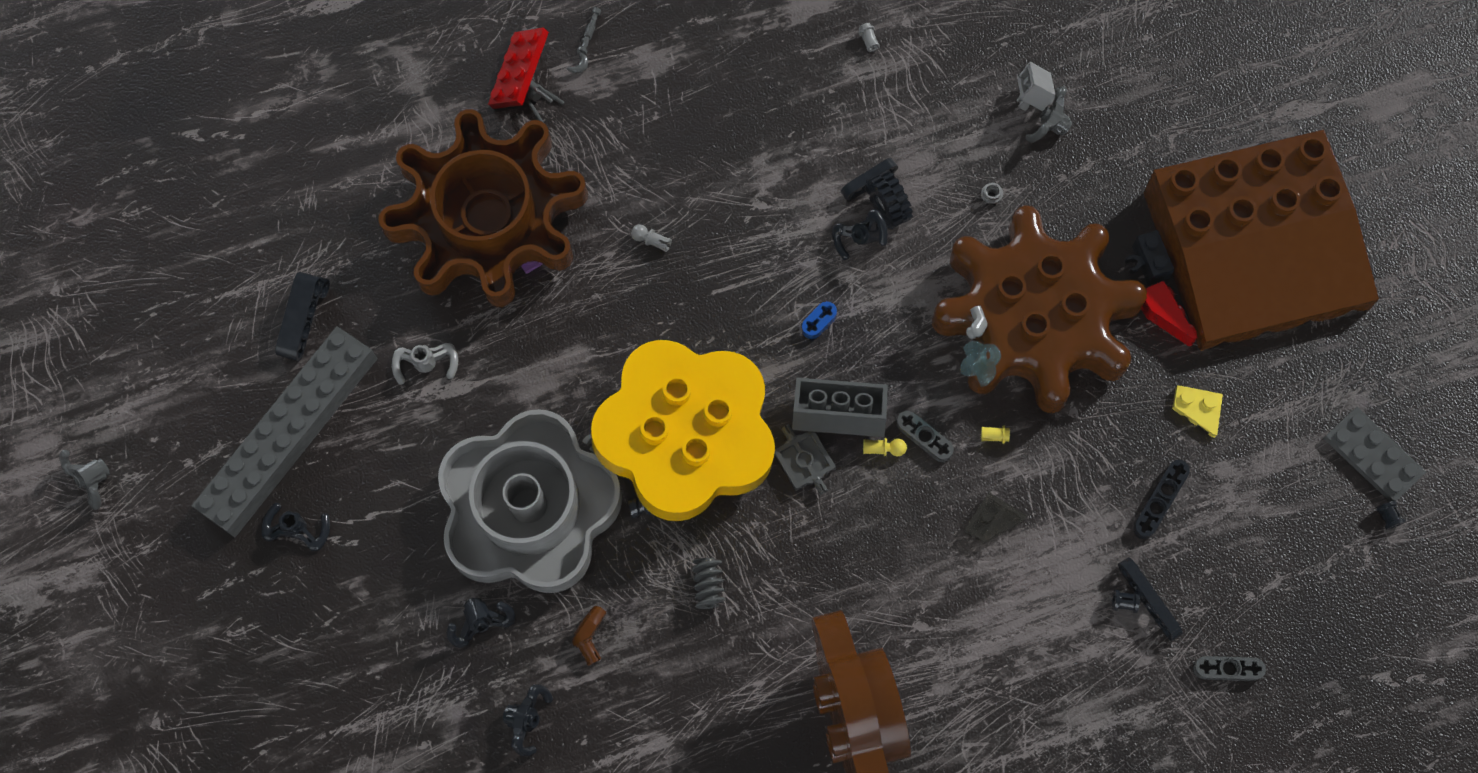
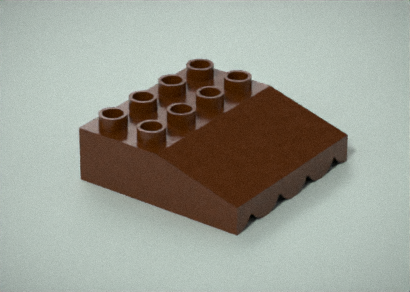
(1262, 239)

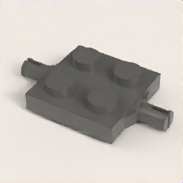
(804, 460)

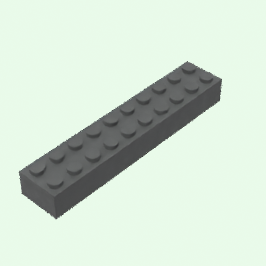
(285, 432)

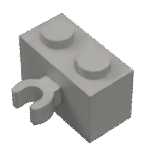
(1035, 87)

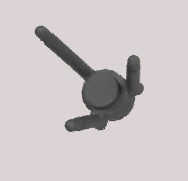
(534, 93)

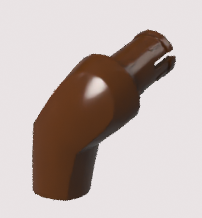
(585, 631)

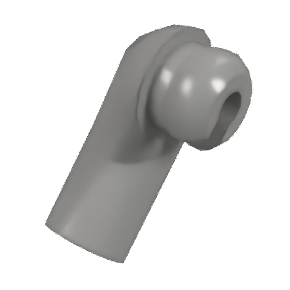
(979, 324)

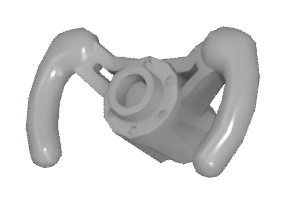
(424, 359)

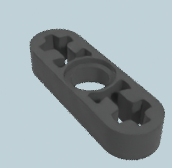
(907, 431)
(1246, 662)

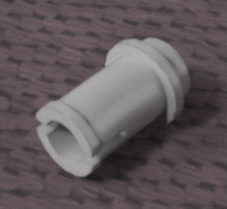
(866, 31)

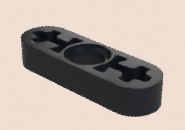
(858, 185)

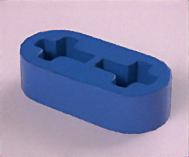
(822, 323)

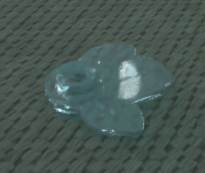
(977, 362)

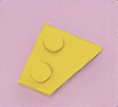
(1199, 407)

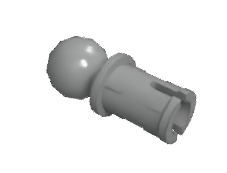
(640, 233)

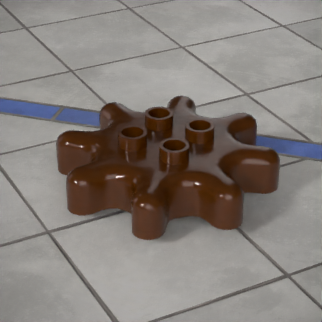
(484, 207)
(1042, 306)

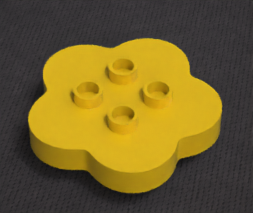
(685, 428)

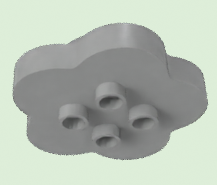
(526, 503)

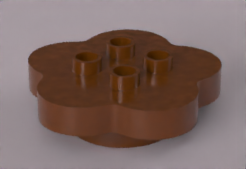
(861, 700)

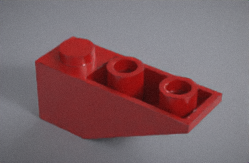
(1167, 314)

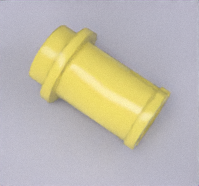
(995, 434)

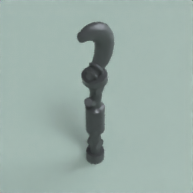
(582, 52)

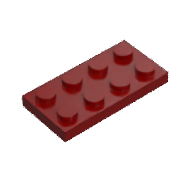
(518, 68)

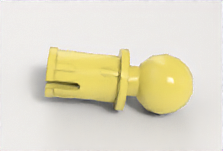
(896, 447)

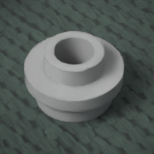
(996, 189)

